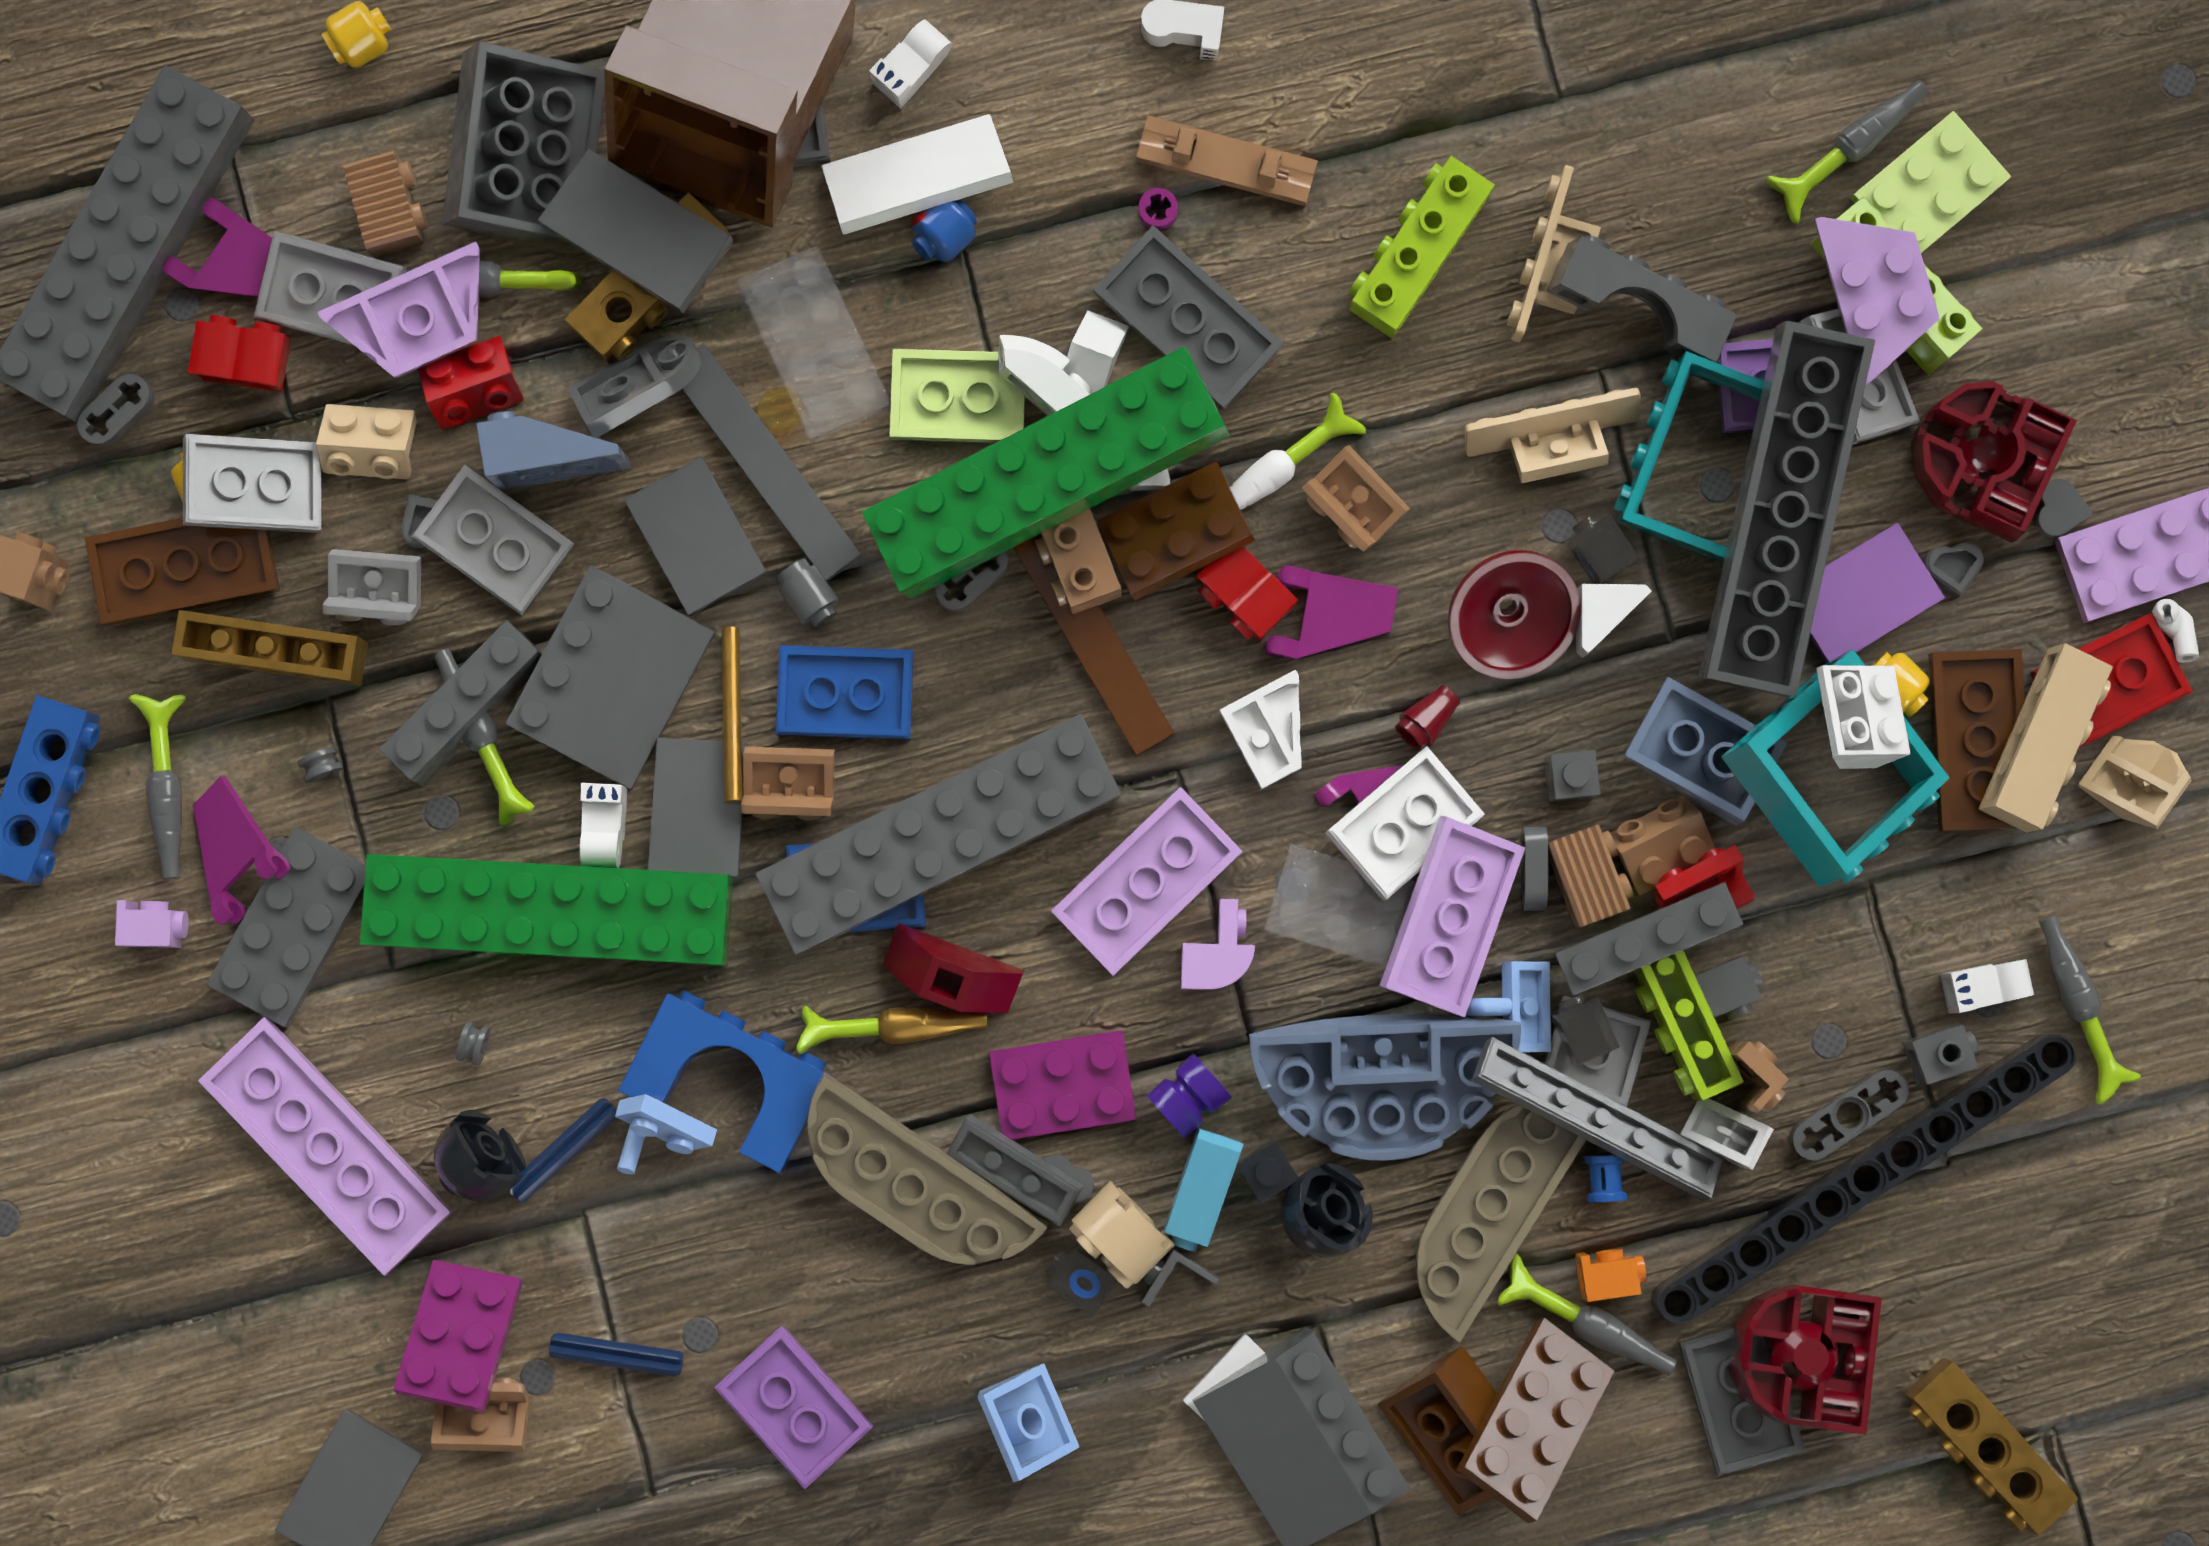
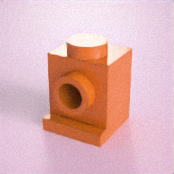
(1609, 1275)

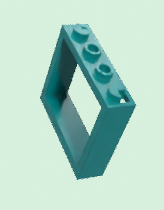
(1646, 455)
(1793, 816)

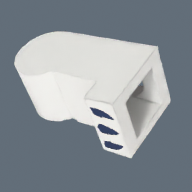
(1184, 24)
(910, 63)
(602, 824)
(1986, 985)

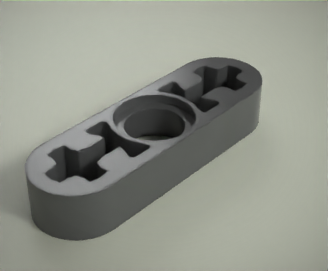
(1870, 1087)

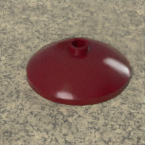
(1528, 632)

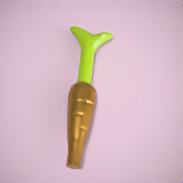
(892, 1026)

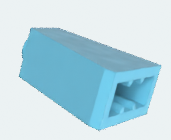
(1202, 1189)

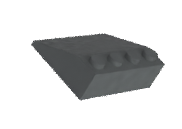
(517, 138)
(610, 677)
(1301, 1442)

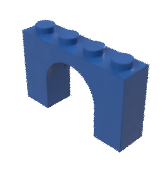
(686, 1029)

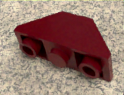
(951, 973)

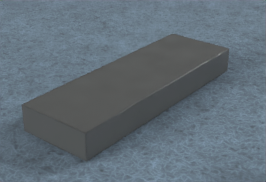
(1015, 1170)

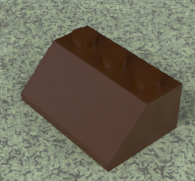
(1438, 1418)

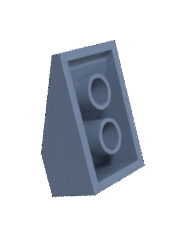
(531, 452)
(1685, 746)

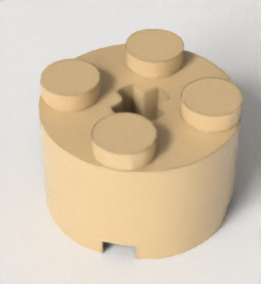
(1122, 1233)

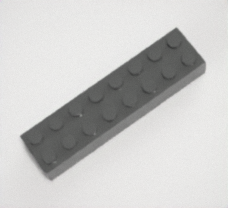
(120, 243)
(1786, 508)
(938, 835)

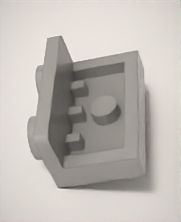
(373, 586)

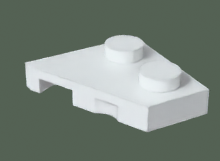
(1268, 729)

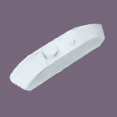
(1039, 375)

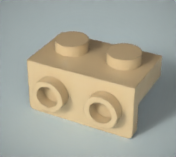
(366, 441)

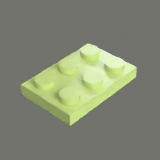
(1935, 182)
(952, 397)

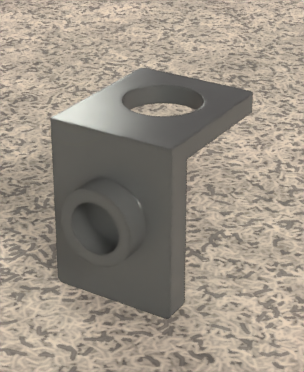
(1158, 1274)

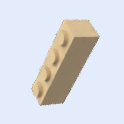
(2047, 738)

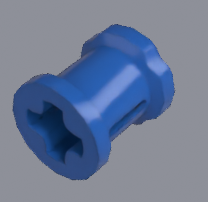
(1605, 1178)

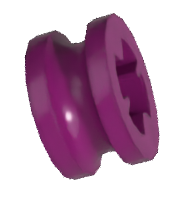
(1170, 213)

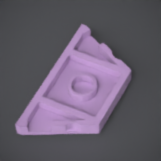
(1878, 286)
(414, 314)

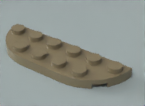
(912, 1182)
(1489, 1213)

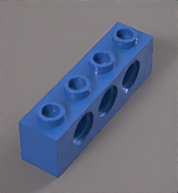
(32, 765)

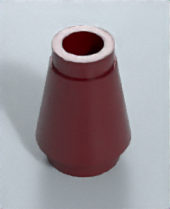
(1426, 719)

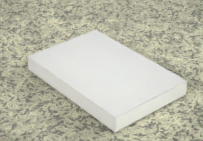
(1395, 824)

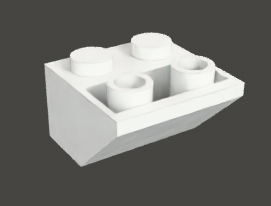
(1863, 715)

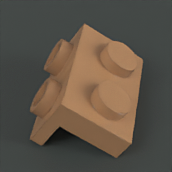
(1355, 499)
(788, 782)
(1661, 842)
(1758, 1067)
(498, 1429)

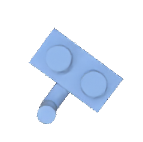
(1523, 1000)
(654, 1118)

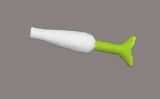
(1278, 466)

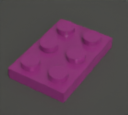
(1062, 1085)
(458, 1336)

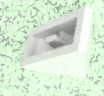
(1095, 349)
(1603, 609)
(1727, 1133)

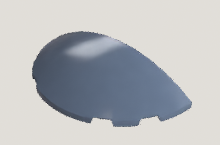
(1379, 1080)

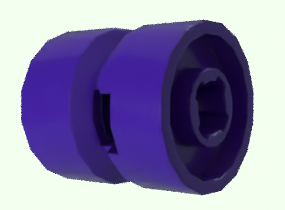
(1189, 1096)

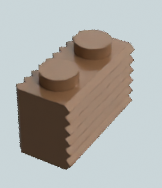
(385, 204)
(1588, 875)

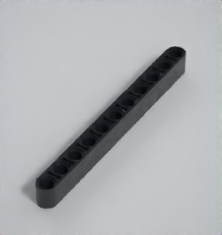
(1885, 1175)

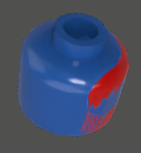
(943, 230)

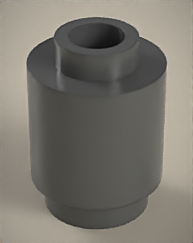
(808, 593)

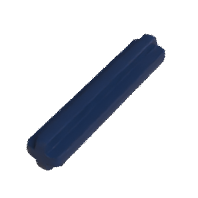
(564, 1149)
(616, 1354)

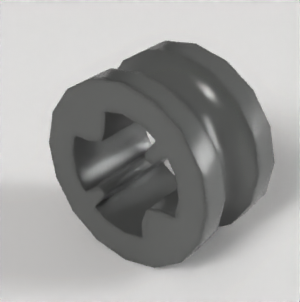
(320, 765)
(473, 1043)

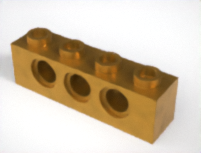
(592, 316)
(270, 648)
(2045, 1494)

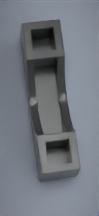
(1687, 320)
(439, 724)
(1649, 938)

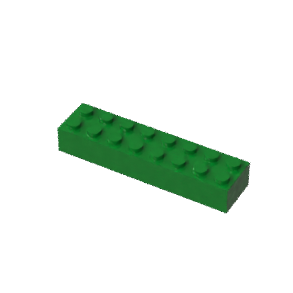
(1046, 473)
(547, 910)

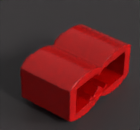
(239, 354)
(1247, 592)

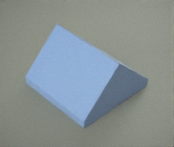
(1027, 1421)

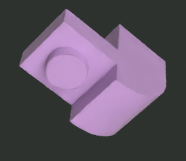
(1221, 963)

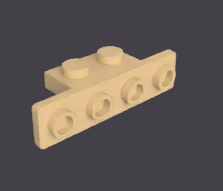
(1552, 236)
(1555, 437)

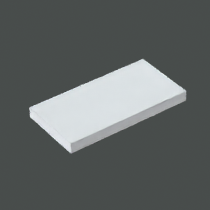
(917, 174)

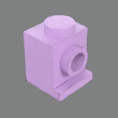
(150, 925)

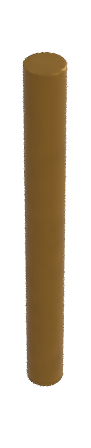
(731, 715)

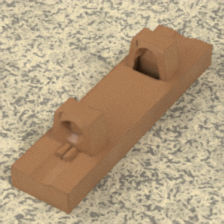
(1226, 160)

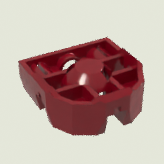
(1998, 503)
(1812, 1353)

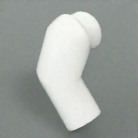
(2179, 627)

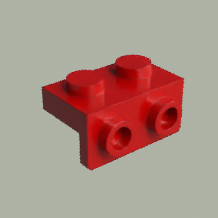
(470, 383)
(1713, 869)

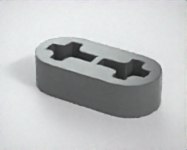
(108, 403)
(976, 588)
(1534, 868)

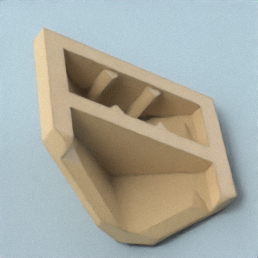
(2137, 780)

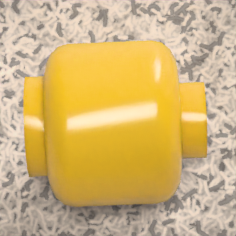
(356, 34)
(1910, 681)

